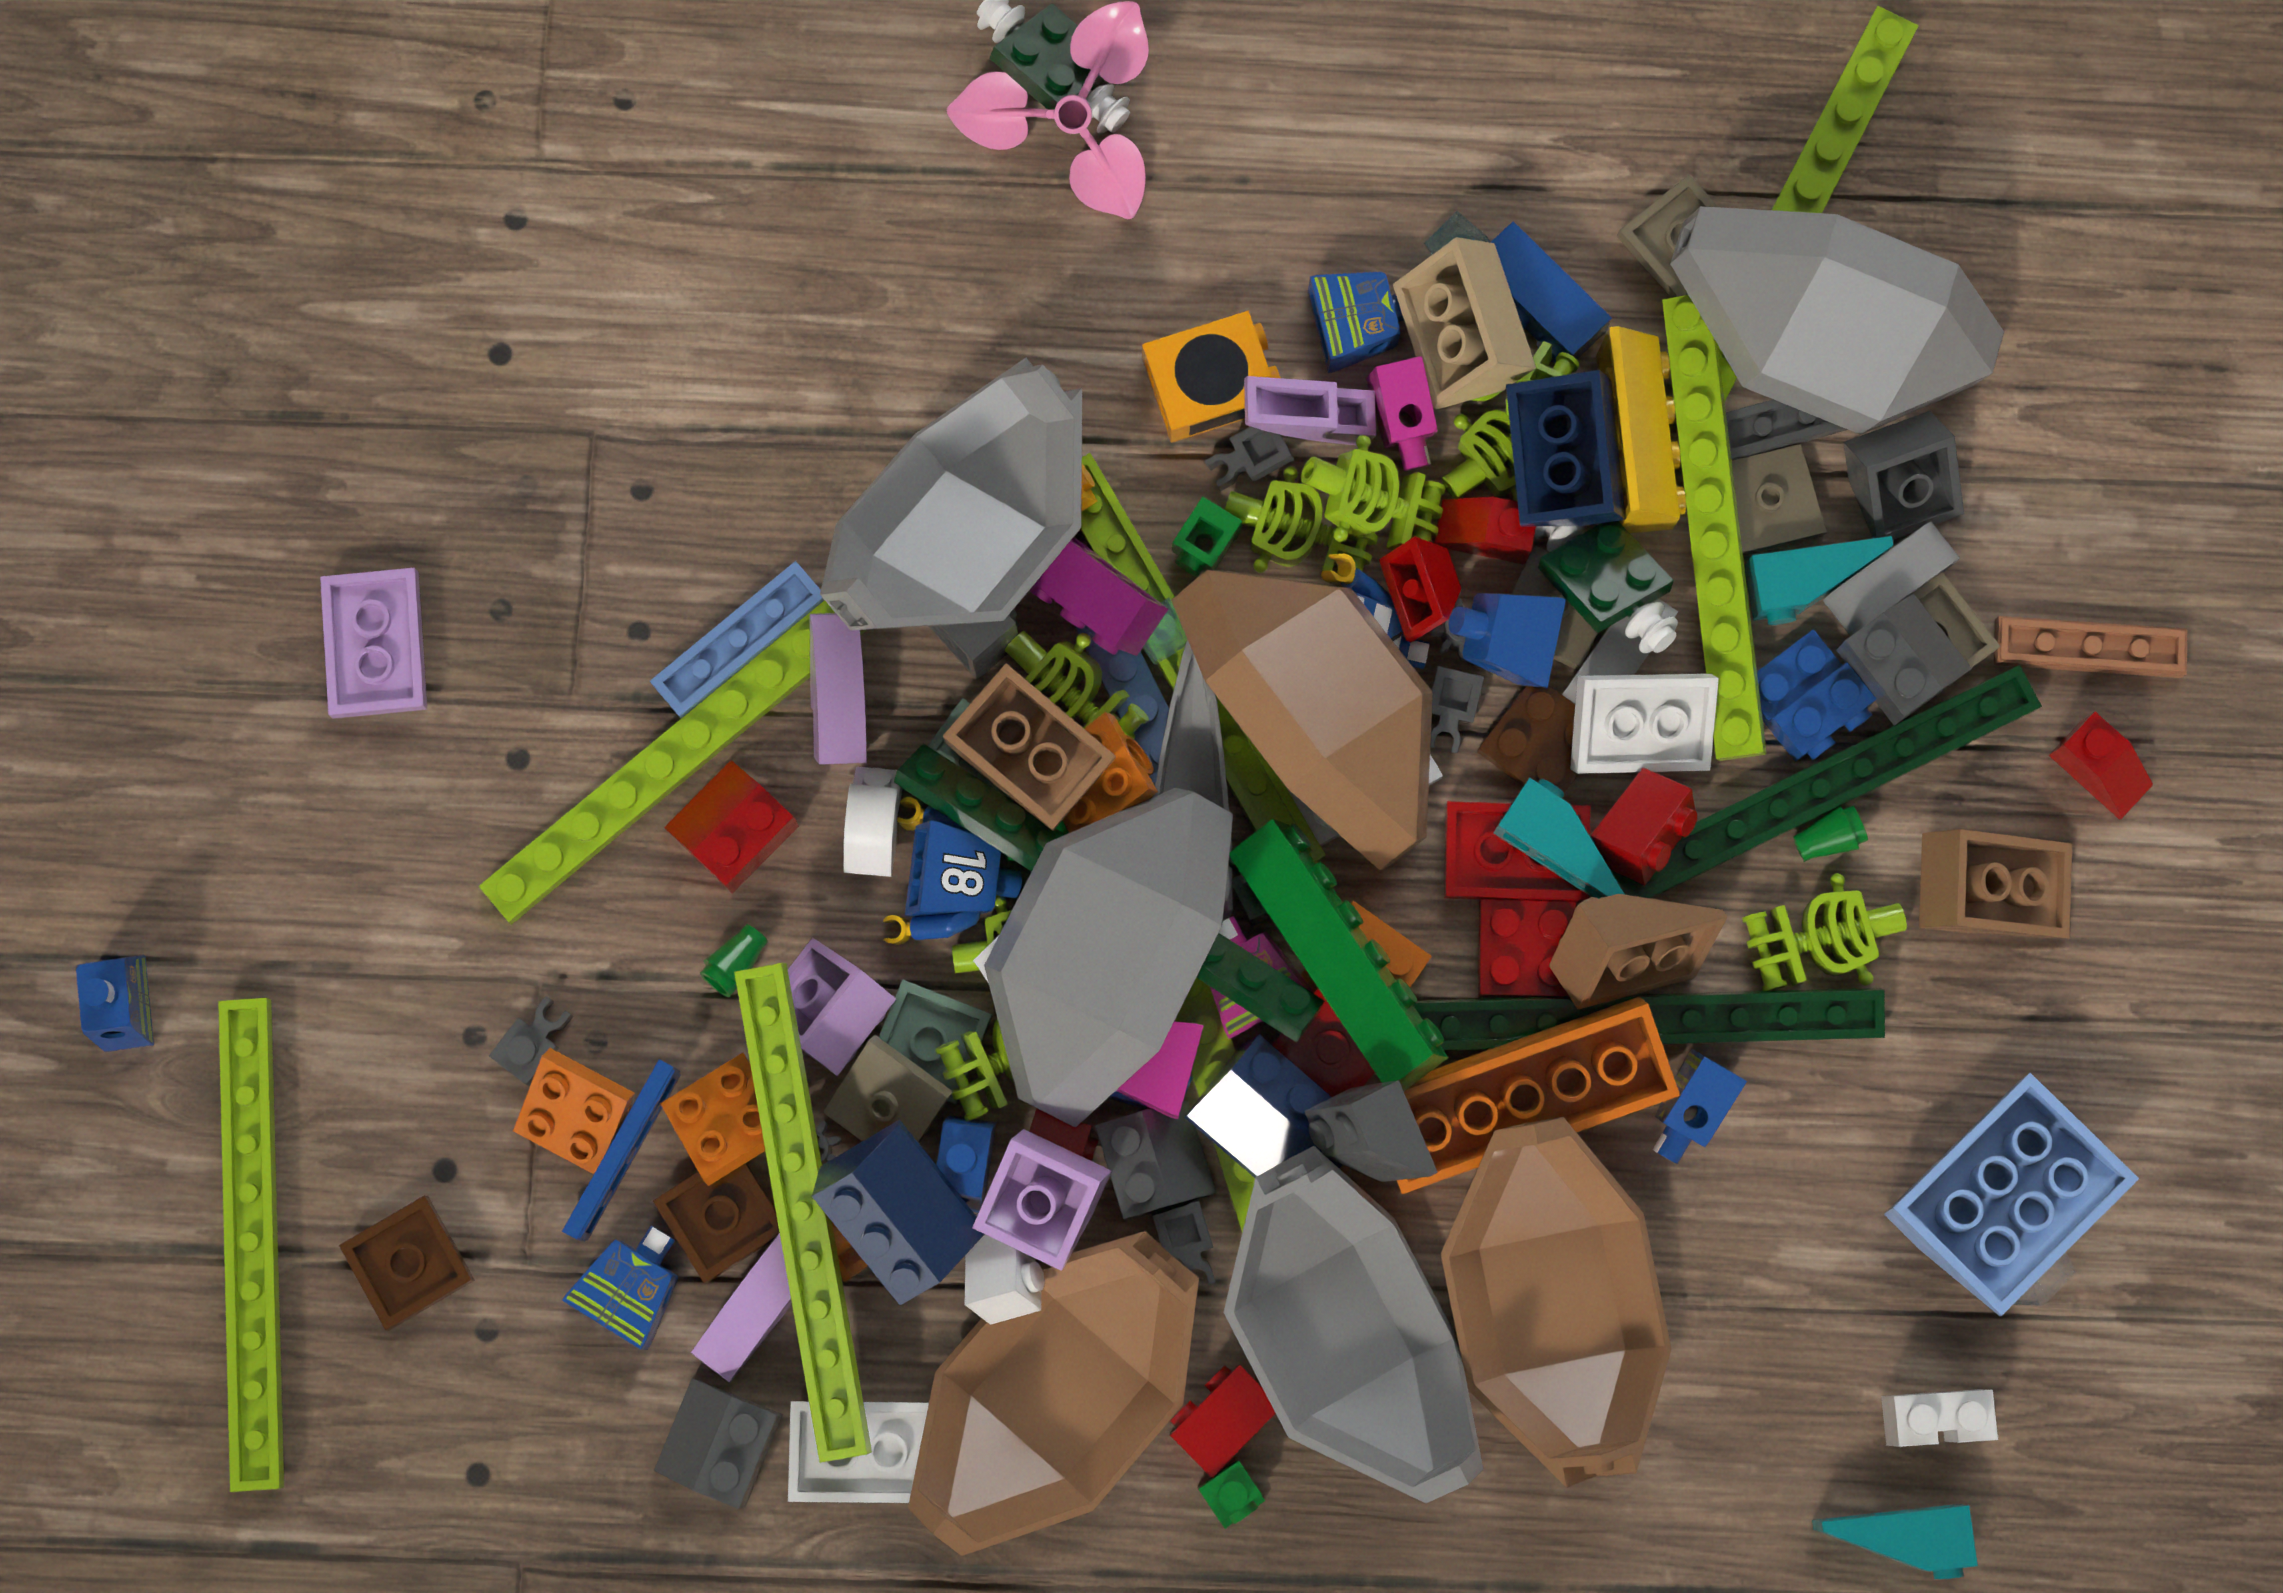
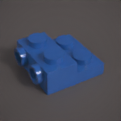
(1811, 697)

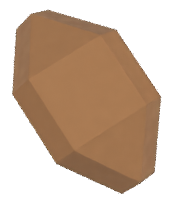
(1319, 701)
(1558, 1302)
(1059, 1402)

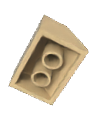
(1464, 322)

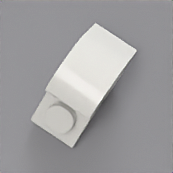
(871, 822)

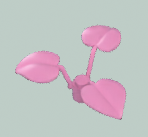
(1109, 174)

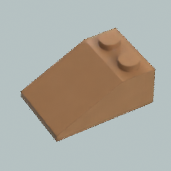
(1028, 747)
(1995, 884)
(1632, 946)

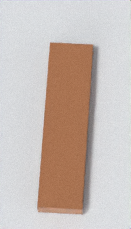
(2091, 647)

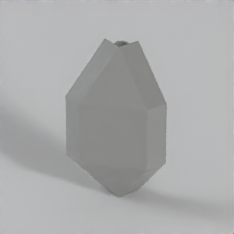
(1834, 313)
(964, 510)
(1108, 948)
(1350, 1332)

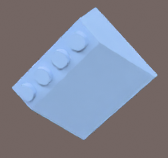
(2012, 1195)

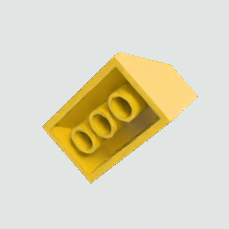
(1643, 429)

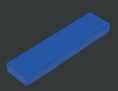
(622, 1151)

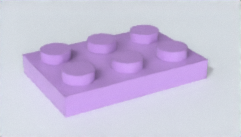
(373, 643)

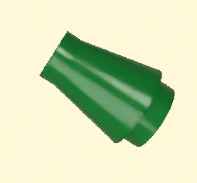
(1832, 834)
(735, 955)

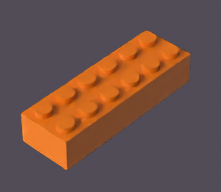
(1575, 1071)

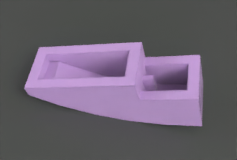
(1309, 409)
(837, 691)
(747, 1315)

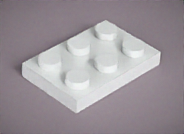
(1644, 723)
(878, 1477)

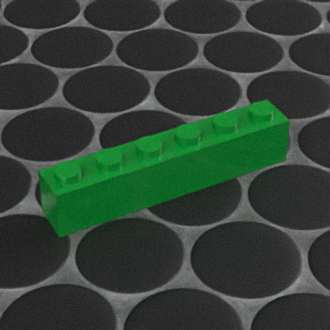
(1338, 954)

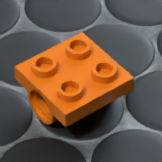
(1121, 784)
(573, 1110)
(718, 1119)

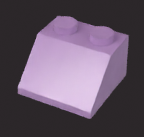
(834, 1005)
(1041, 1199)

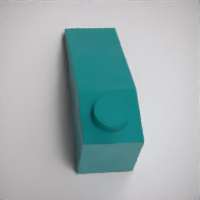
(1796, 579)
(1555, 837)
(1922, 1538)

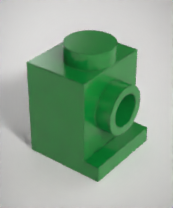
(1205, 522)
(1231, 1494)

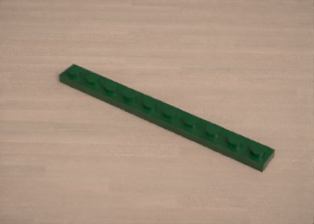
(1842, 779)
(1023, 837)
(1678, 1016)

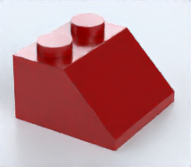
(732, 826)

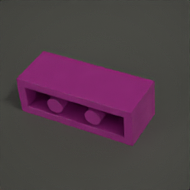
(1101, 598)

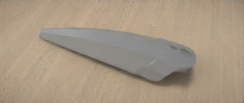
(1194, 747)

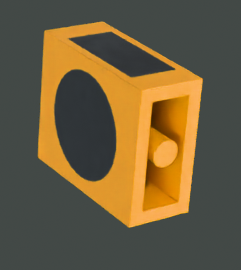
(1203, 371)

